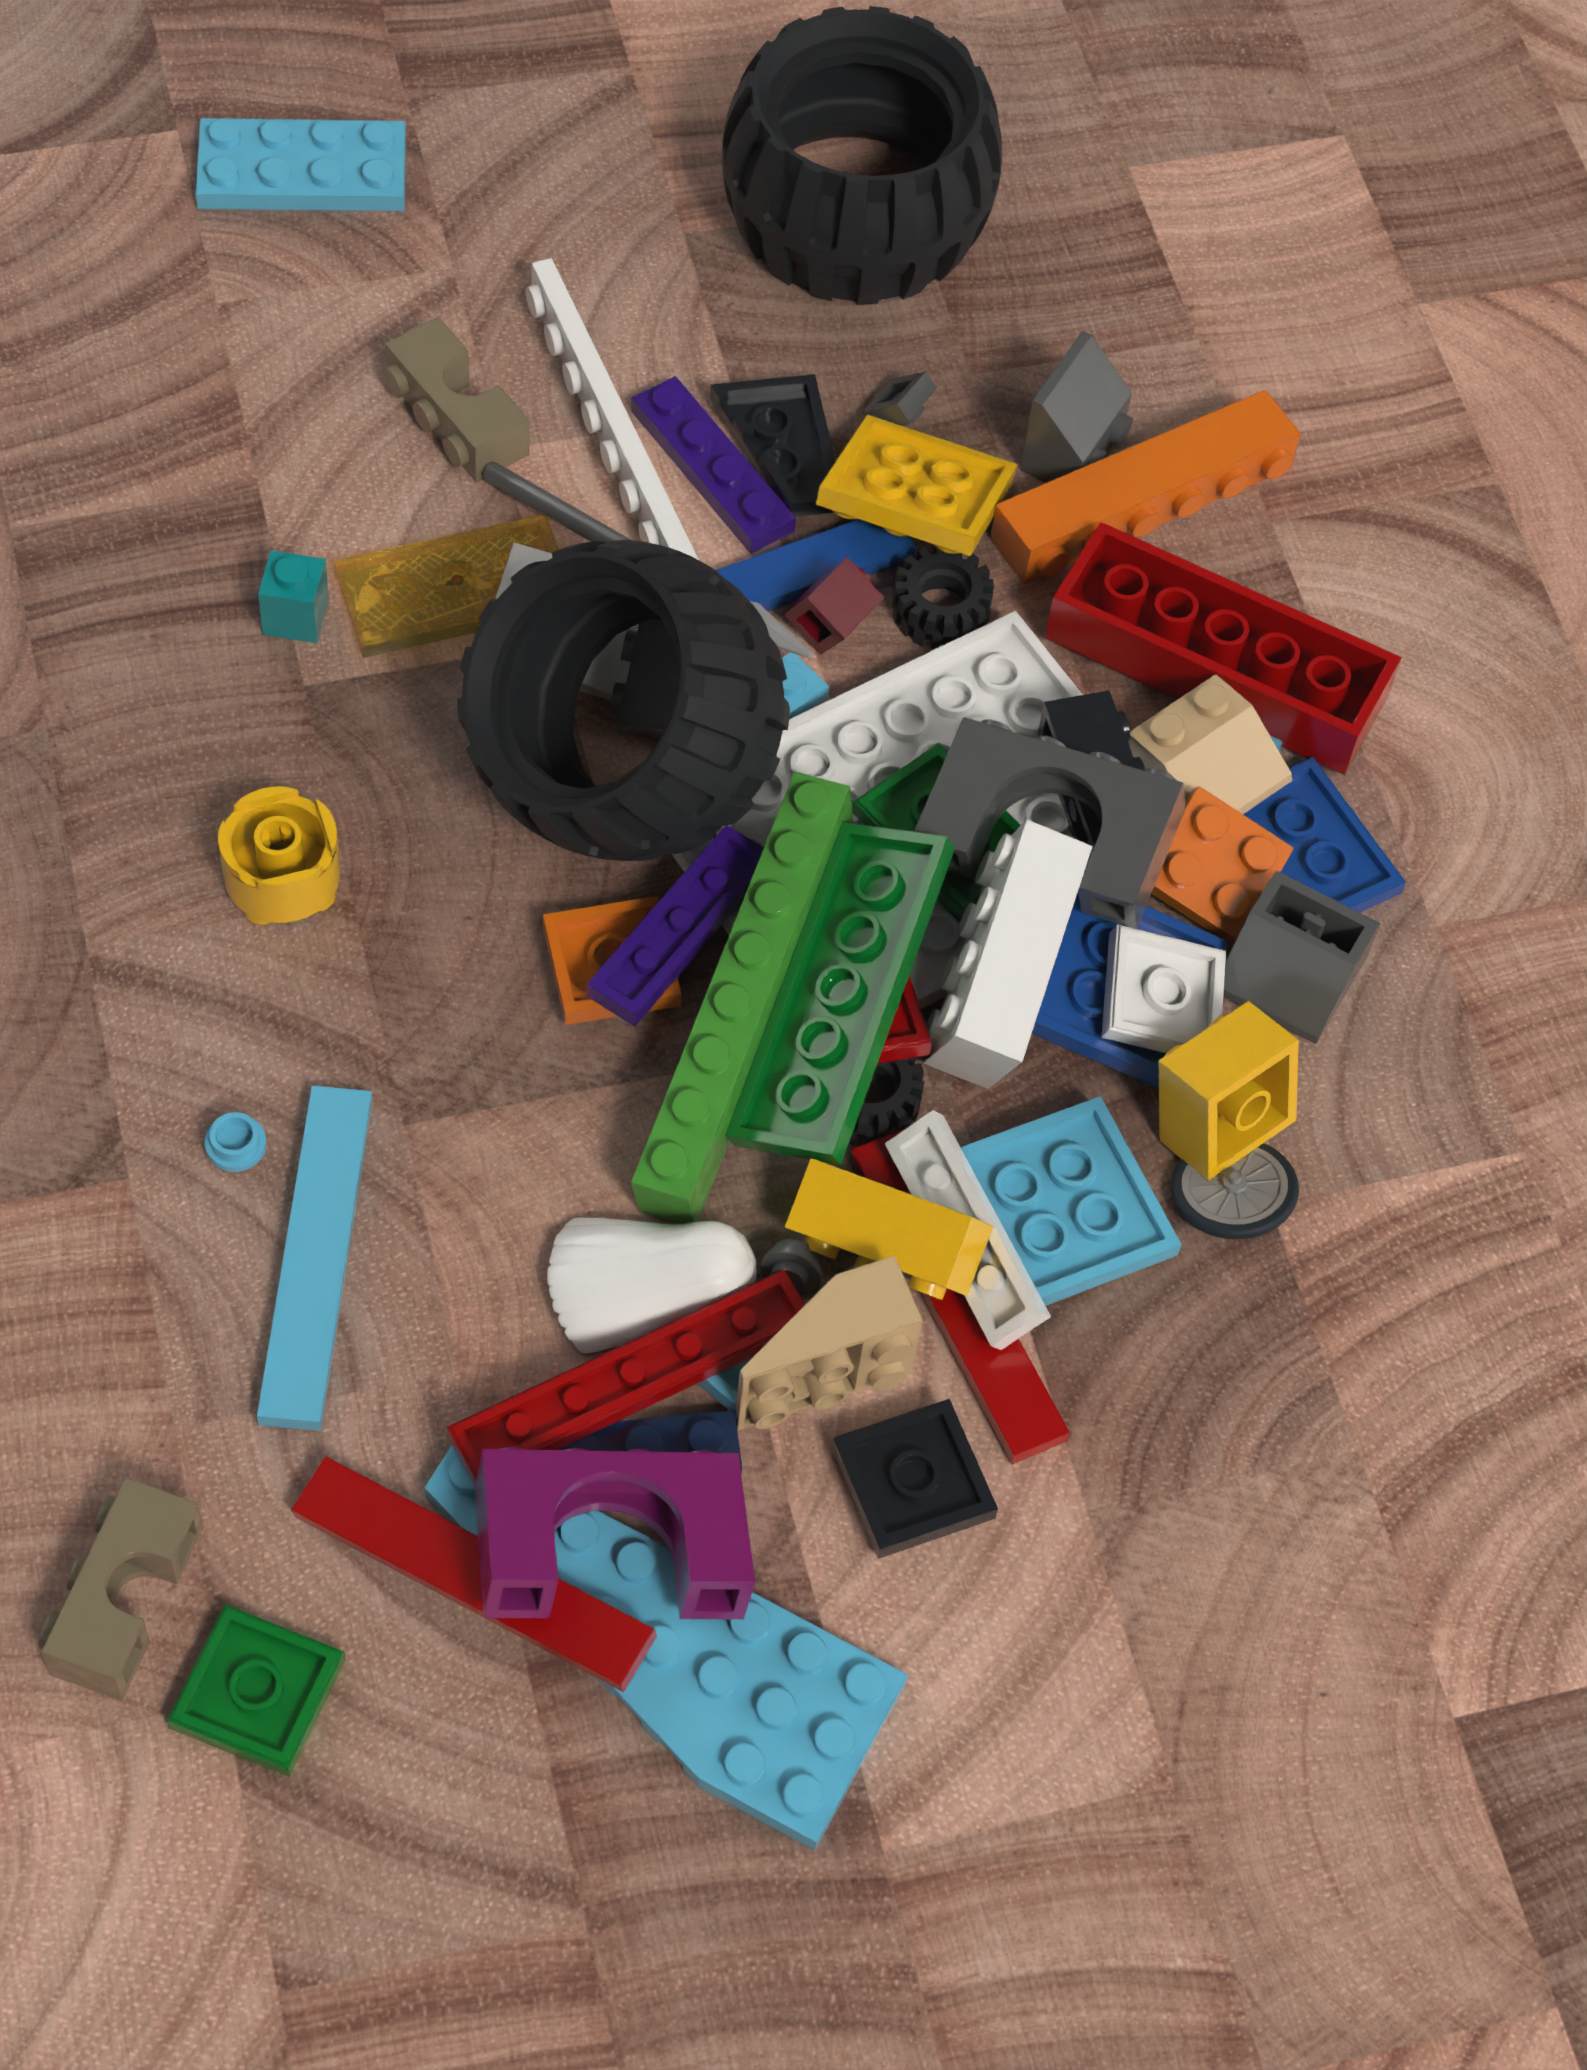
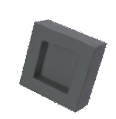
(902, 399)

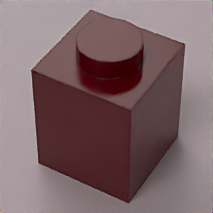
(834, 605)

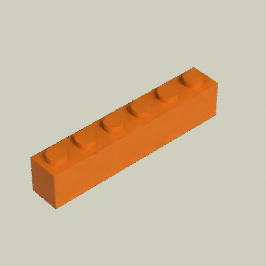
(1146, 485)

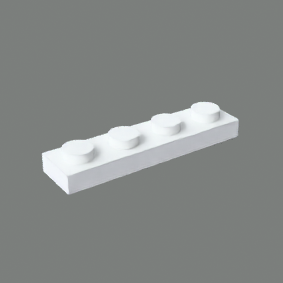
(940, 1173)

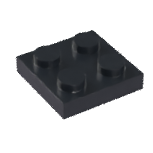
(914, 1478)

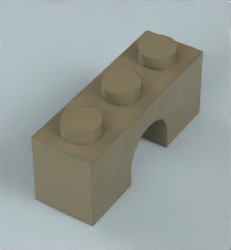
(428, 371)
(137, 1536)

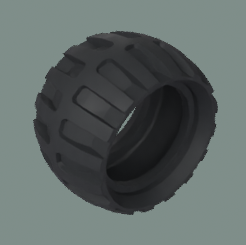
(875, 81)
(527, 679)

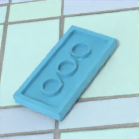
(301, 164)

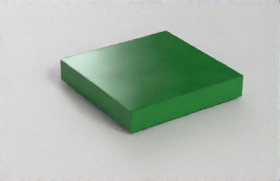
(256, 1690)

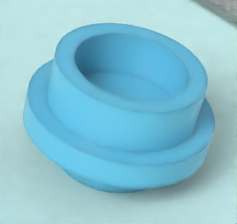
(235, 1142)

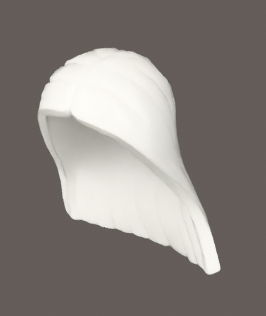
(635, 1276)

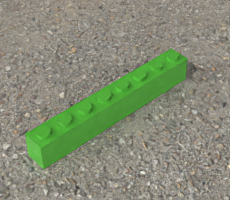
(715, 1063)

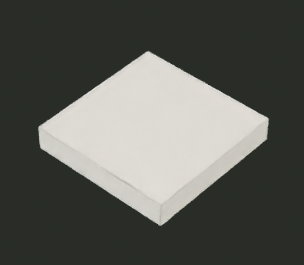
(1160, 989)

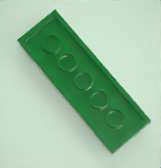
(840, 993)

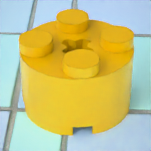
(279, 856)

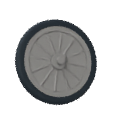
(1241, 1200)

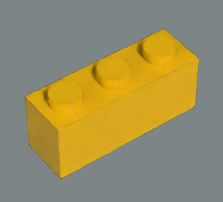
(881, 1222)

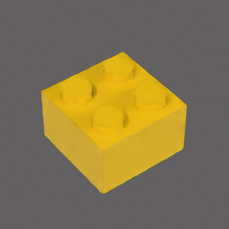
(1228, 1090)

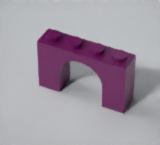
(684, 1496)

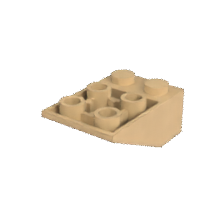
(843, 1341)

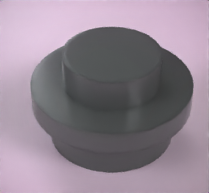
(798, 1262)

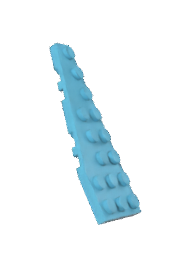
(748, 1705)

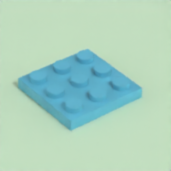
(1072, 1200)

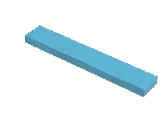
(315, 1259)

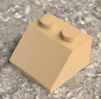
(1213, 743)

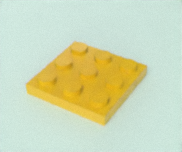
(916, 485)

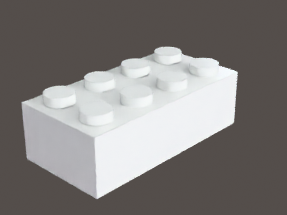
(1006, 953)

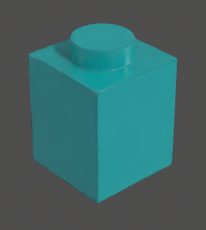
(293, 596)

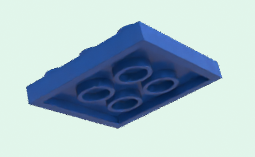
(1076, 991)

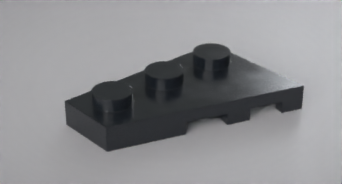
(782, 433)

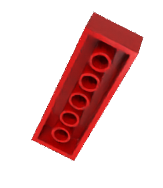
(1185, 624)

